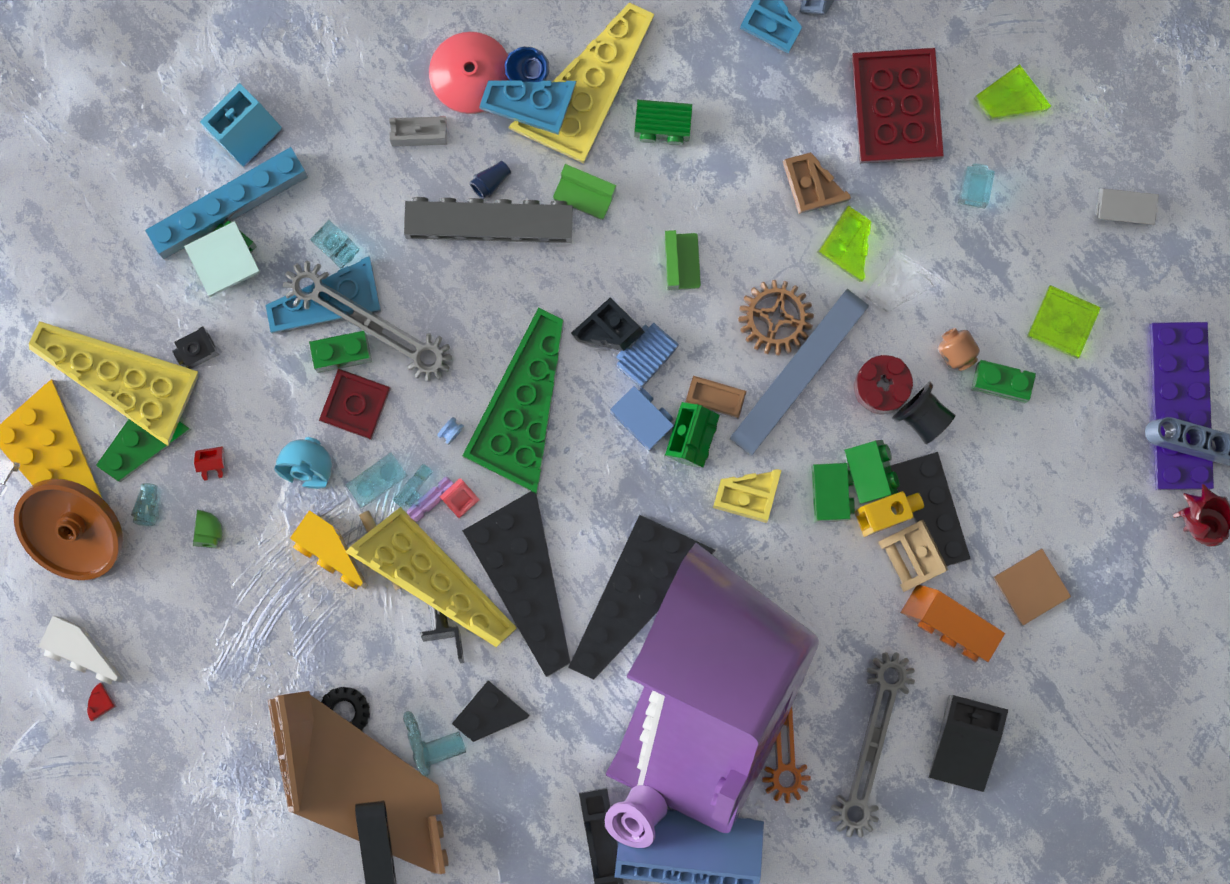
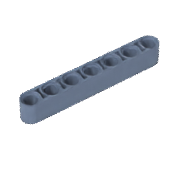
(799, 372)

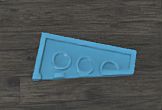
(354, 282)

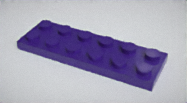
(1181, 392)

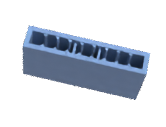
(695, 853)

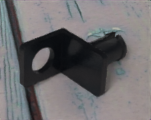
(441, 630)

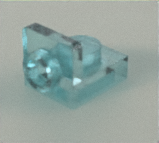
(335, 244)

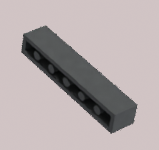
(488, 221)

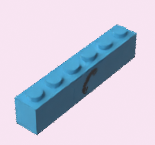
(226, 203)

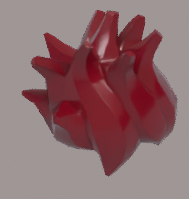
(1206, 517)

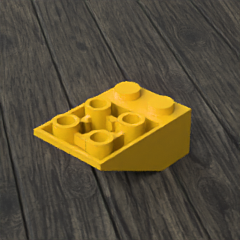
(324, 541)

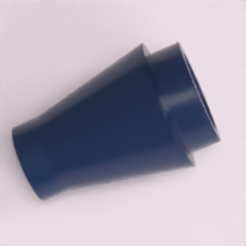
(488, 180)

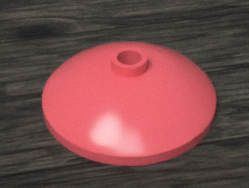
(462, 89)

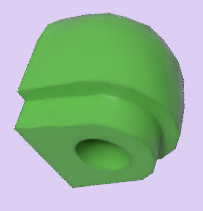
(207, 530)

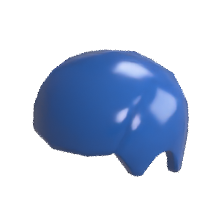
(527, 65)

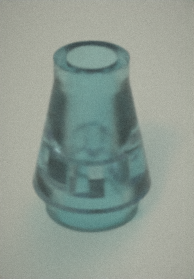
(146, 506)

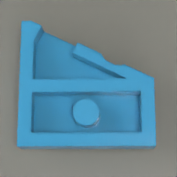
(772, 23)

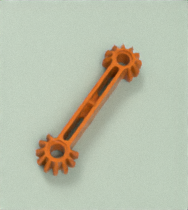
(790, 766)

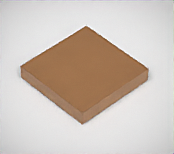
(1031, 587)

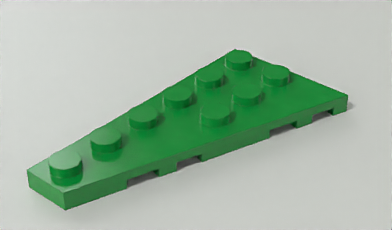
(516, 420)

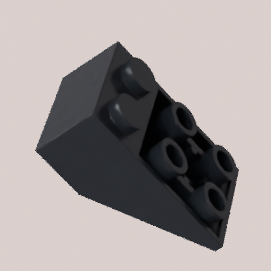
(967, 742)

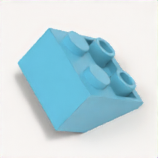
(241, 125)

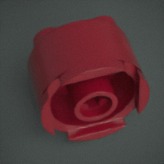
(890, 370)

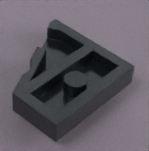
(608, 327)
(488, 713)

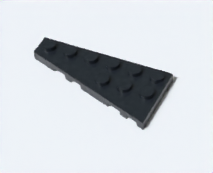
(519, 566)
(632, 593)

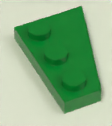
(133, 449)

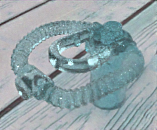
(434, 751)

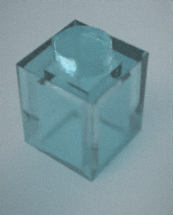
(976, 186)

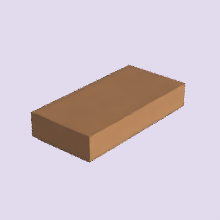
(716, 396)

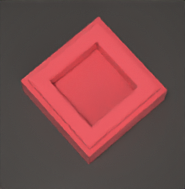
(459, 498)

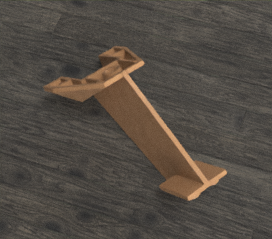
(335, 765)

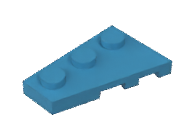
(531, 103)

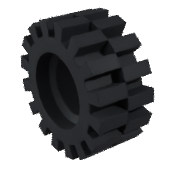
(355, 698)

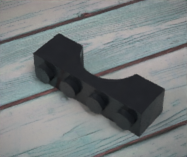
(600, 843)

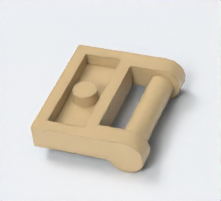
(921, 552)

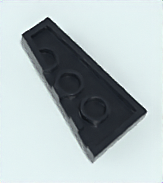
(927, 478)

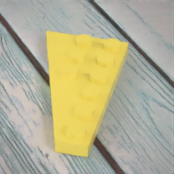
(598, 78)
(133, 383)

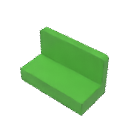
(585, 192)
(682, 260)

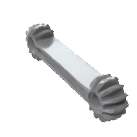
(367, 321)
(872, 744)

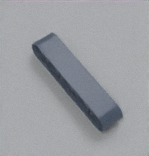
(1199, 439)

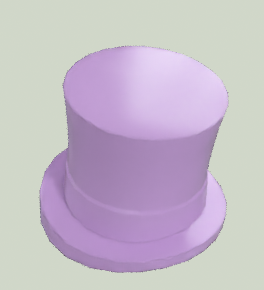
(635, 818)

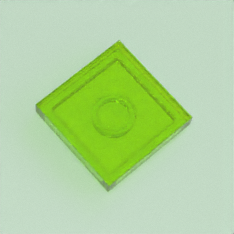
(1063, 322)

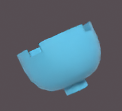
(306, 462)

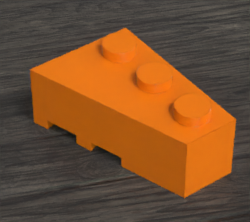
(953, 623)

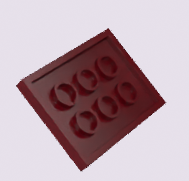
(897, 105)

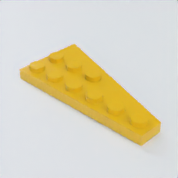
(45, 441)

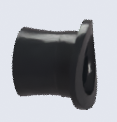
(925, 414)

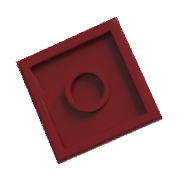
(355, 404)

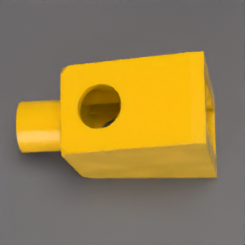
(879, 516)

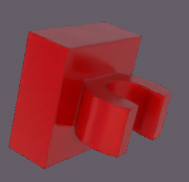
(209, 460)

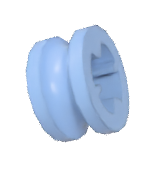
(450, 430)

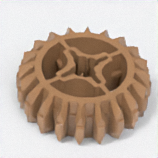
(764, 313)

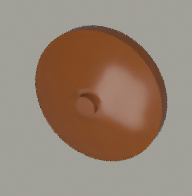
(68, 529)

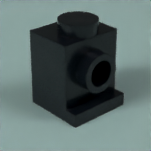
(205, 348)

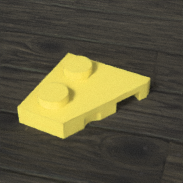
(748, 495)

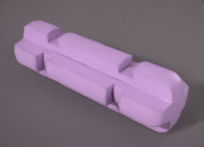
(429, 500)

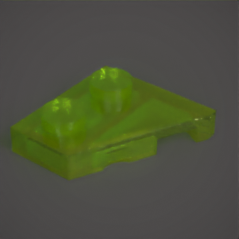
(1012, 95)
(847, 243)

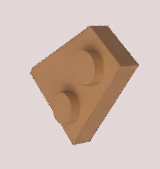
(812, 184)

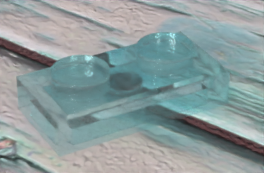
(376, 480)

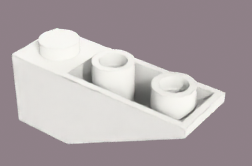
(76, 645)

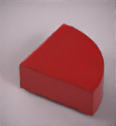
(99, 702)

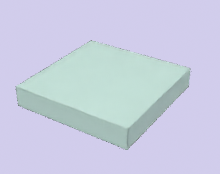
(222, 259)

